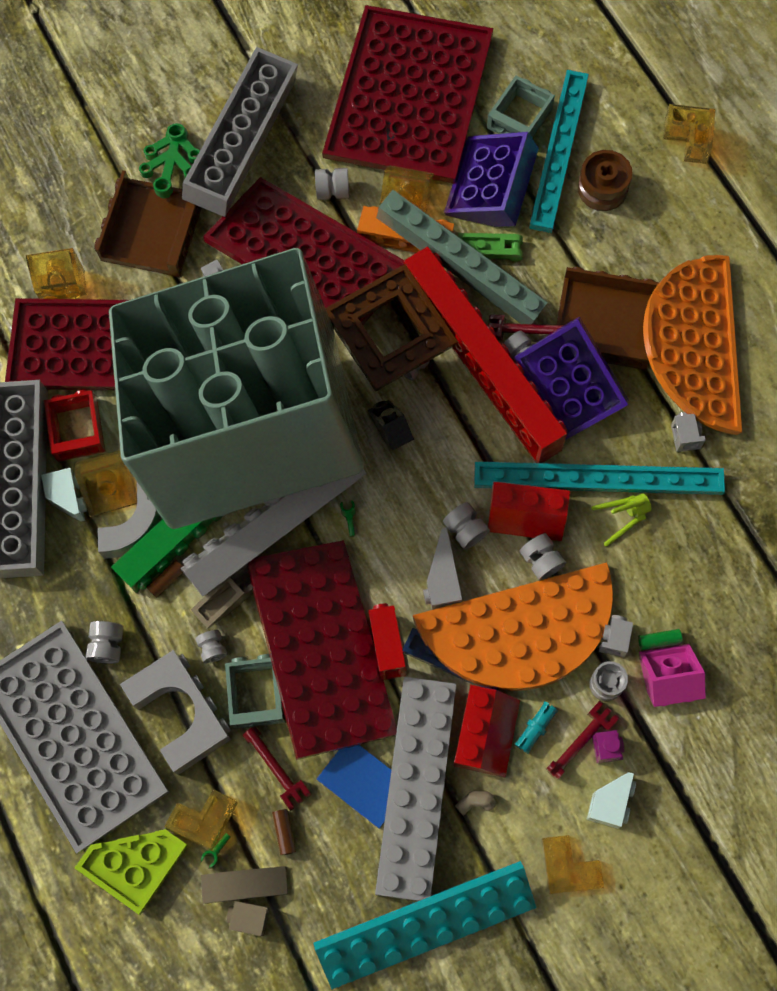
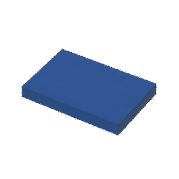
(359, 782)

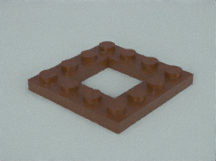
(381, 369)

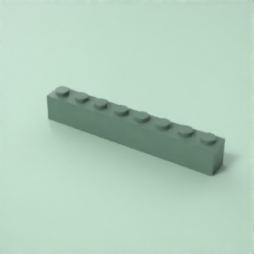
(461, 259)

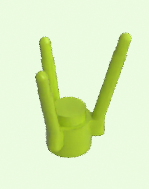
(634, 505)

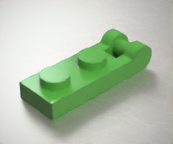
(493, 245)

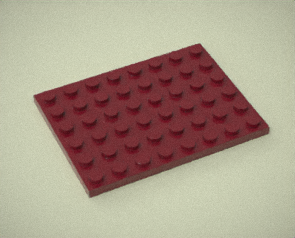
(418, 78)

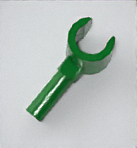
(348, 514)
(216, 850)

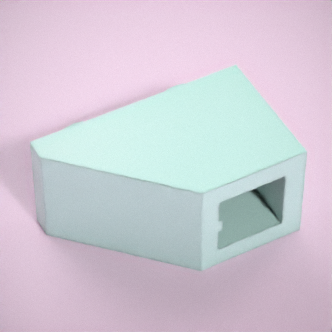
(63, 493)
(610, 802)

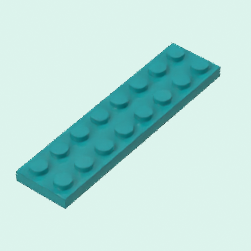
(425, 925)

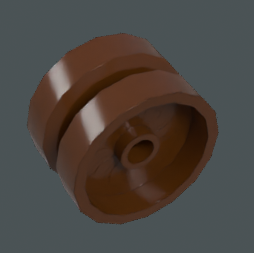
(604, 180)

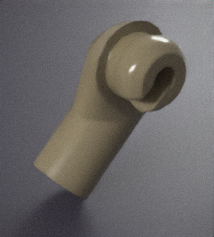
(476, 798)

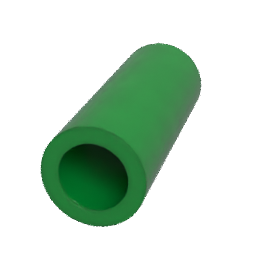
(660, 639)

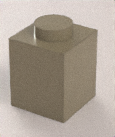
(248, 918)

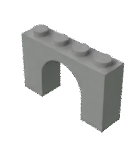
(206, 731)

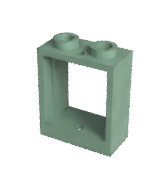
(502, 124)
(251, 719)

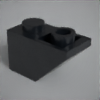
(391, 424)

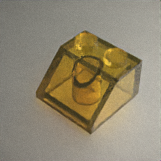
(410, 184)
(57, 274)
(105, 483)

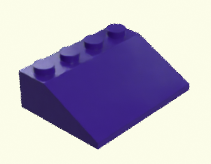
(492, 179)
(573, 377)

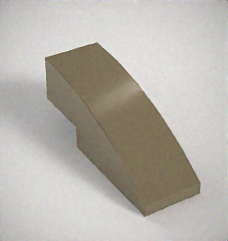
(224, 598)
(244, 884)

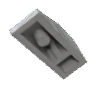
(442, 579)

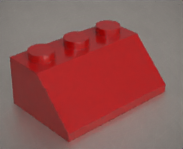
(528, 510)
(487, 731)

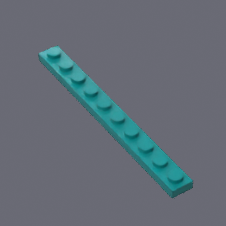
(603, 477)

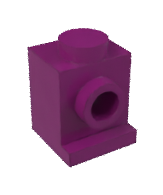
(608, 746)

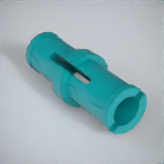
(536, 727)

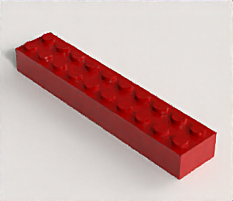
(489, 360)

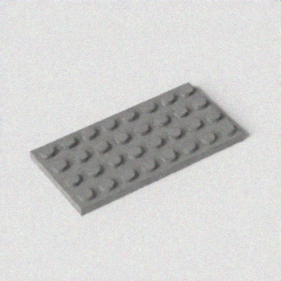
(74, 739)

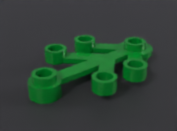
(175, 136)

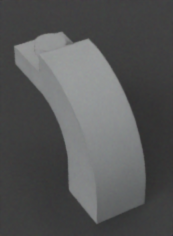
(119, 539)

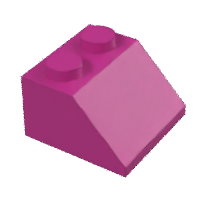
(672, 675)

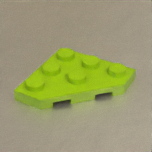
(132, 866)

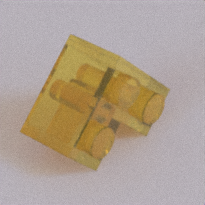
(694, 128)

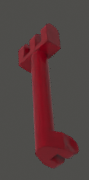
(499, 324)
(252, 736)
(556, 768)

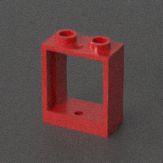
(78, 447)
(387, 641)

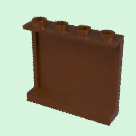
(147, 229)
(611, 311)

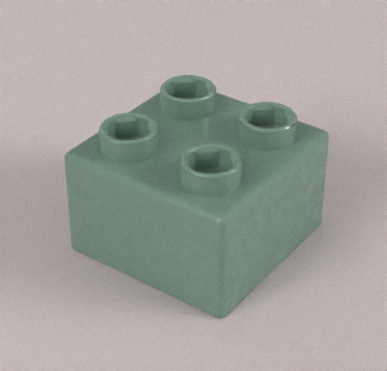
(231, 390)

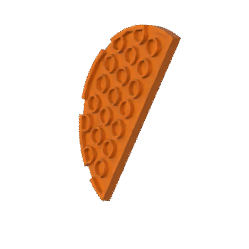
(694, 342)
(524, 632)

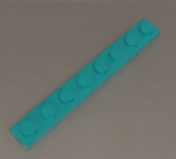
(558, 151)

